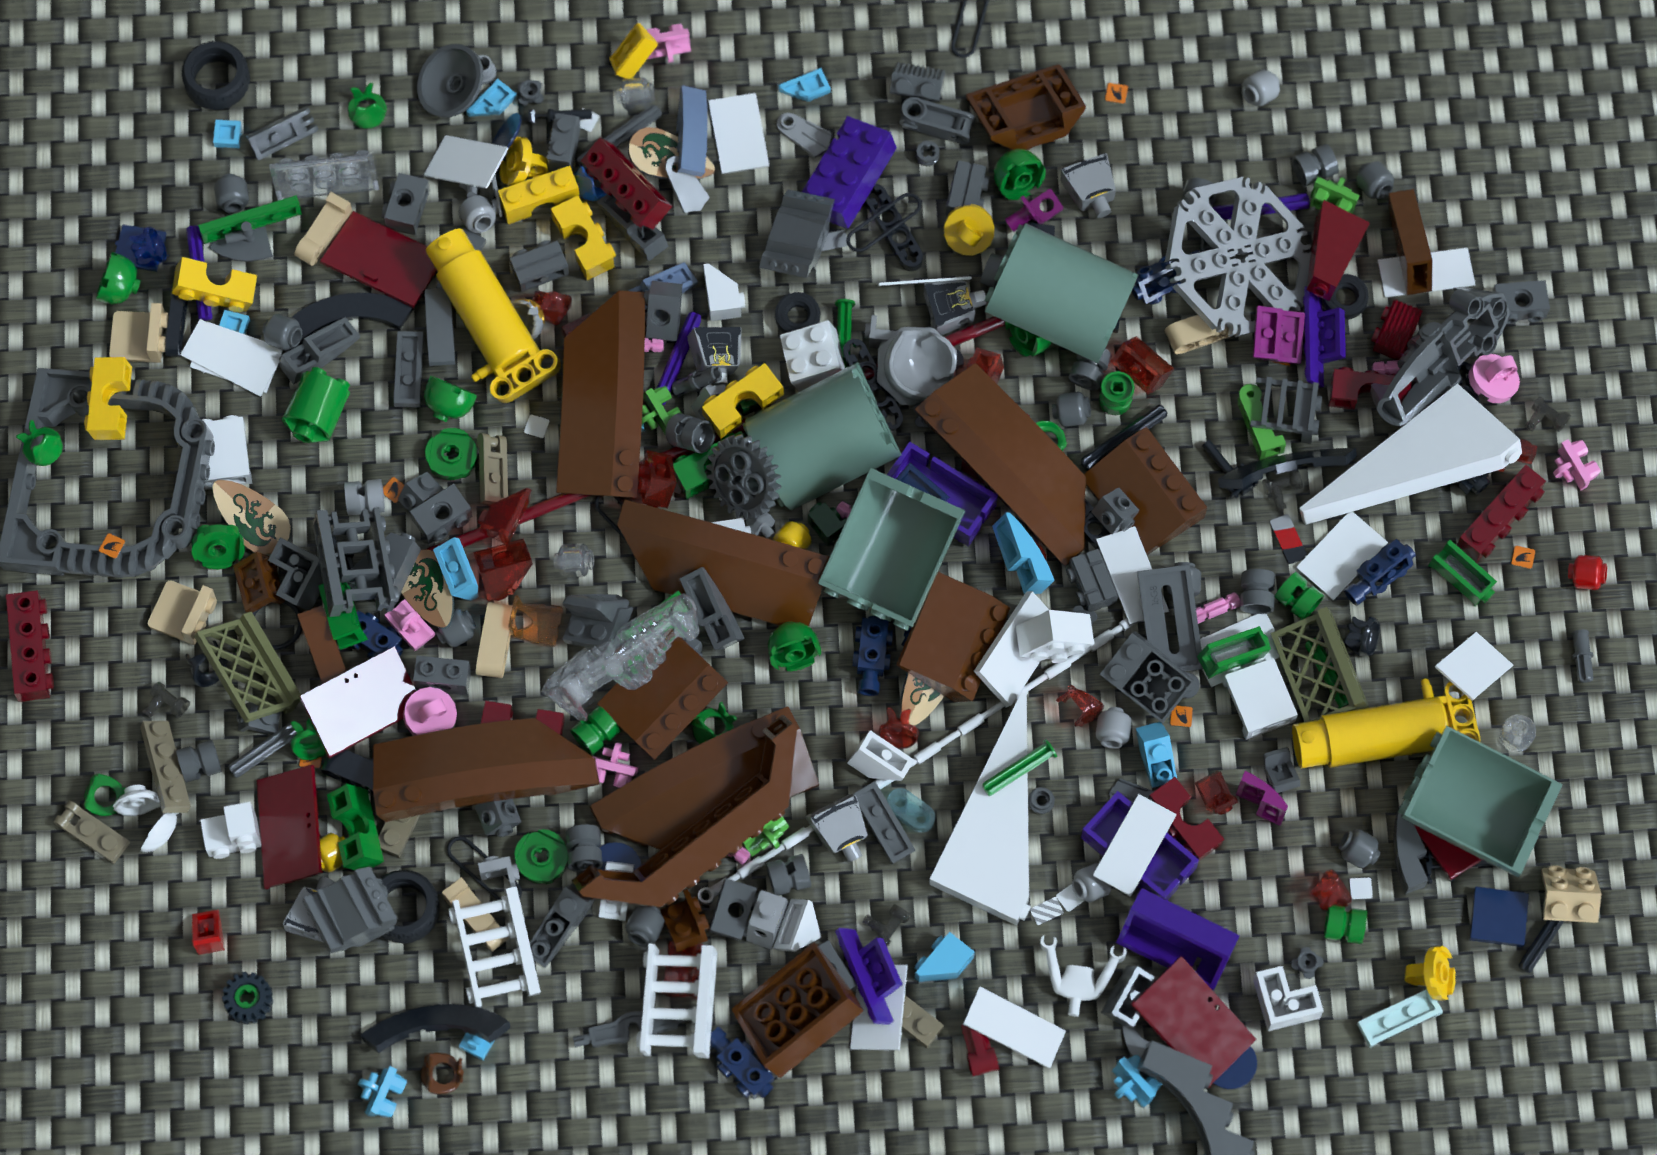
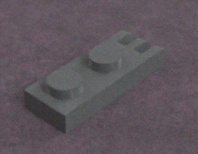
(281, 133)

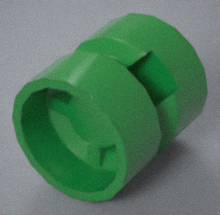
(1116, 393)
(1306, 602)
(595, 730)
(1346, 924)

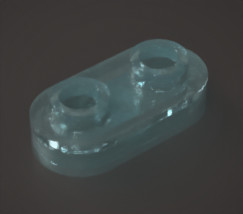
(913, 808)

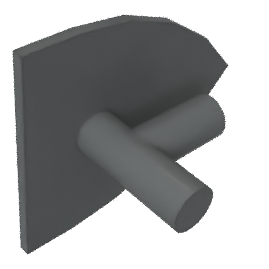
(244, 244)

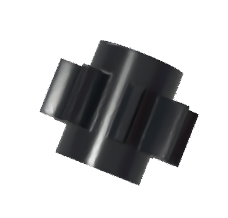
(1475, 484)

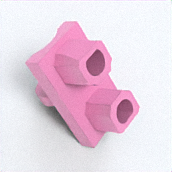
(671, 42)
(1572, 467)
(409, 625)
(624, 772)

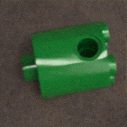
(316, 406)

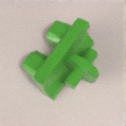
(1334, 193)
(654, 401)
(769, 836)

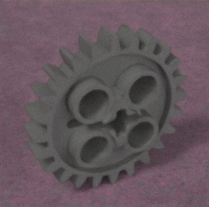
(743, 476)

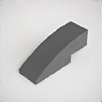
(645, 240)
(439, 327)
(318, 349)
(712, 609)
(1407, 854)

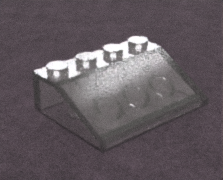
(323, 175)

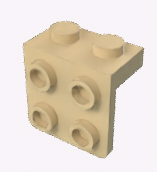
(139, 334)
(182, 611)
(1571, 894)

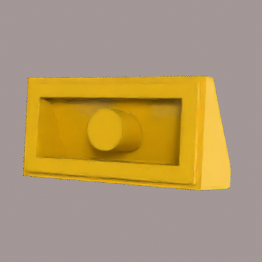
(633, 52)

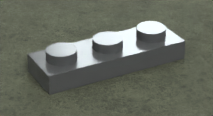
(408, 369)
(884, 823)

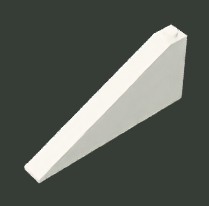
(1436, 448)
(989, 845)

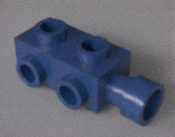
(1155, 282)
(1380, 569)
(374, 632)
(873, 645)
(741, 1069)

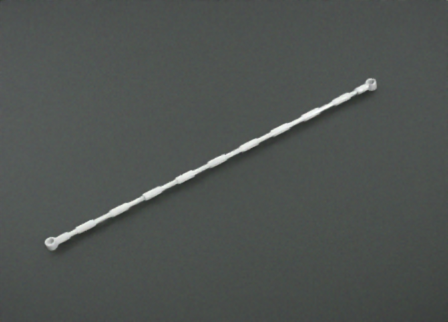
(920, 757)

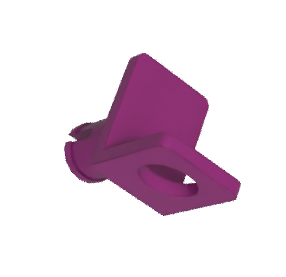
(1032, 210)

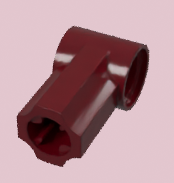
(980, 1054)

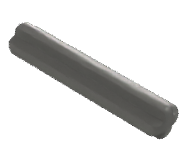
(262, 750)

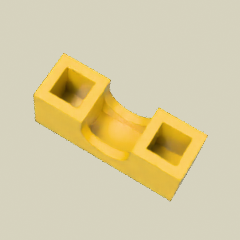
(521, 199)
(574, 219)
(192, 283)
(107, 378)
(757, 385)

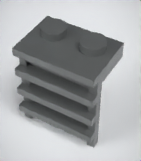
(1305, 406)

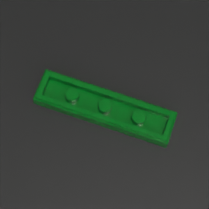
(257, 217)

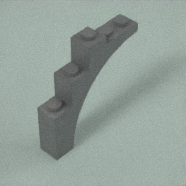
(1187, 1080)

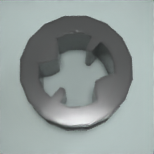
(928, 160)

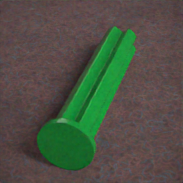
(844, 322)
(1330, 676)
(1019, 768)

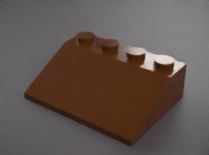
(1153, 485)
(952, 637)
(668, 702)
(796, 1010)

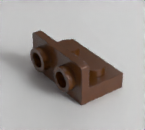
(257, 581)
(685, 923)

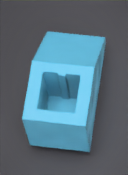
(1156, 753)
(946, 961)

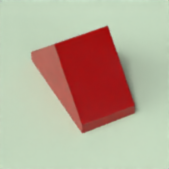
(207, 932)

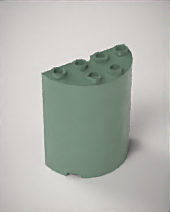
(1060, 292)
(823, 436)
(891, 549)
(1479, 800)

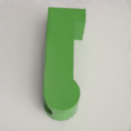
(1251, 409)

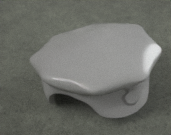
(915, 364)

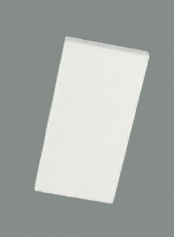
(1002, 666)

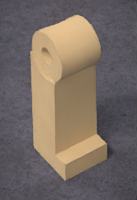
(324, 229)
(460, 891)

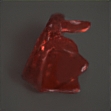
(553, 305)
(1085, 701)
(899, 731)
(1331, 891)

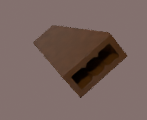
(1411, 241)
(321, 643)

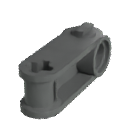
(937, 120)

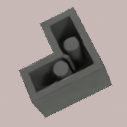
(303, 574)

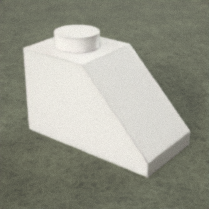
(722, 295)
(880, 759)

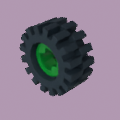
(251, 984)

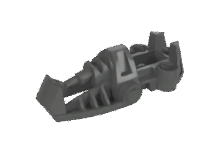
(1439, 350)

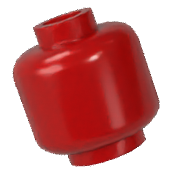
(1588, 572)

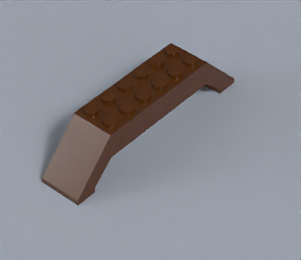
(709, 838)

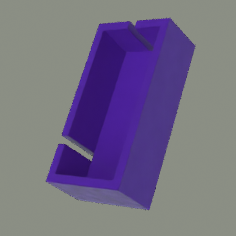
(851, 168)
(963, 491)
(1170, 863)
(1169, 931)

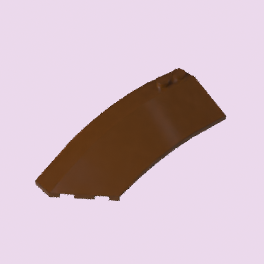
(603, 400)
(1011, 458)
(750, 571)
(476, 767)
(687, 787)

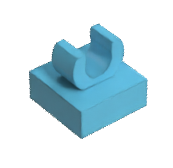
(475, 1046)

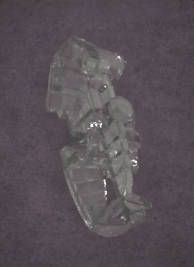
(627, 659)

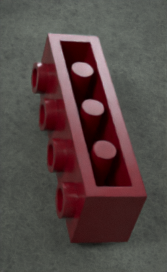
(626, 184)
(1501, 513)
(28, 646)

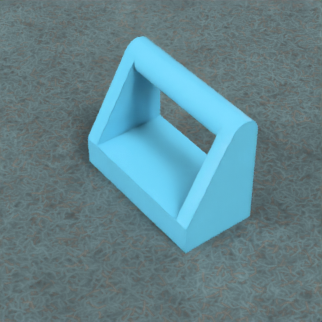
(457, 569)

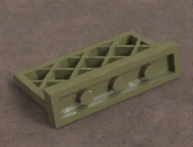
(1337, 653)
(265, 662)

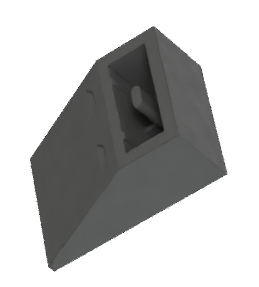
(1147, 677)

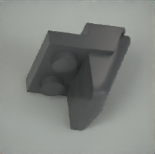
(595, 618)

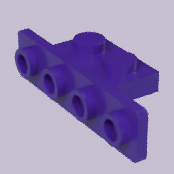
(1322, 337)
(872, 971)

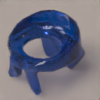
(148, 248)

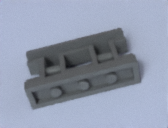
(334, 565)

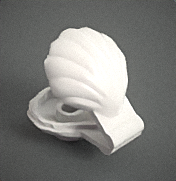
(140, 801)

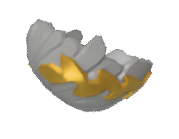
(531, 315)

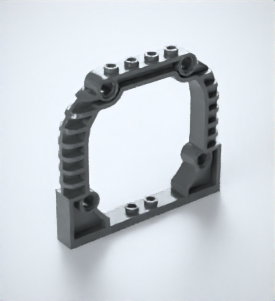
(55, 398)

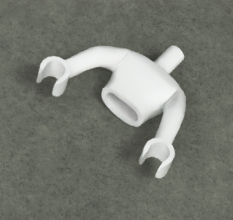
(1078, 981)

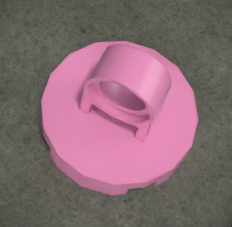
(1494, 377)
(429, 711)

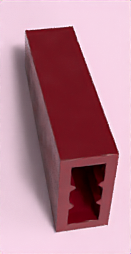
(1333, 246)

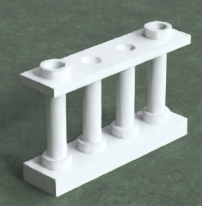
(514, 929)
(701, 1015)

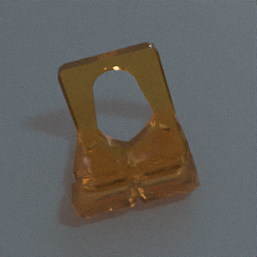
(543, 625)

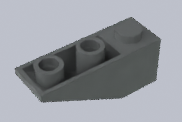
(559, 924)

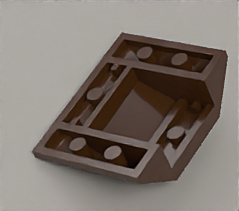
(1029, 108)

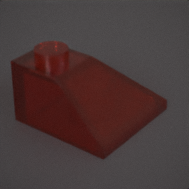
(504, 516)
(503, 568)

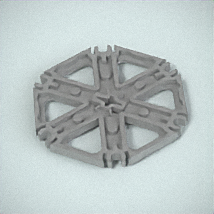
(1233, 238)

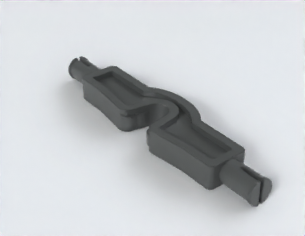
(618, 1032)

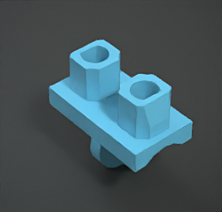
(388, 1081)
(1132, 1084)

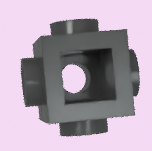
(1115, 511)
(498, 817)

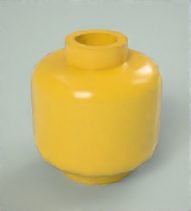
(794, 534)
(330, 852)

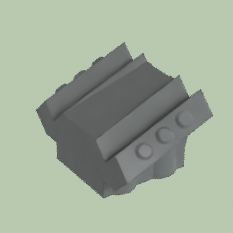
(798, 234)
(351, 911)

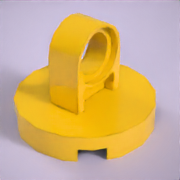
(520, 163)
(969, 229)
(1433, 973)

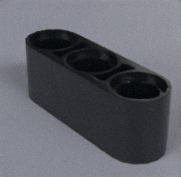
(350, 769)

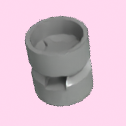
(364, 496)

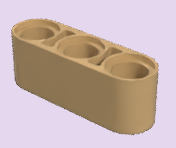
(1192, 334)
(494, 641)

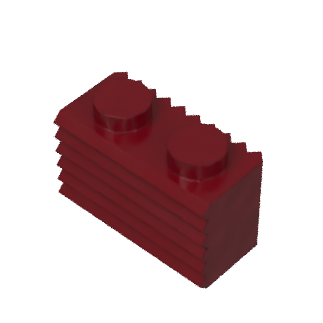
(1397, 329)

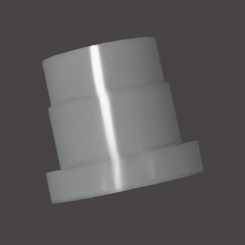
(490, 73)

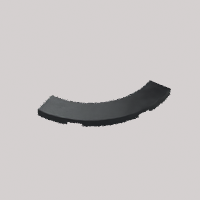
(352, 306)
(1254, 471)
(436, 1018)

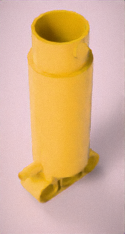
(489, 317)
(1382, 730)

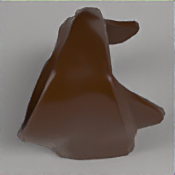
(429, 1082)

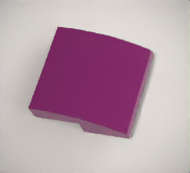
(1278, 335)
(1270, 803)

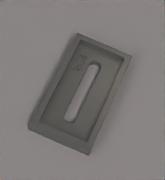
(1185, 614)

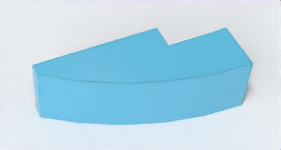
(1022, 554)

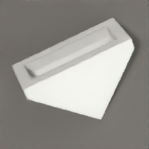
(798, 926)

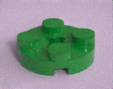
(451, 468)
(208, 537)
(548, 870)

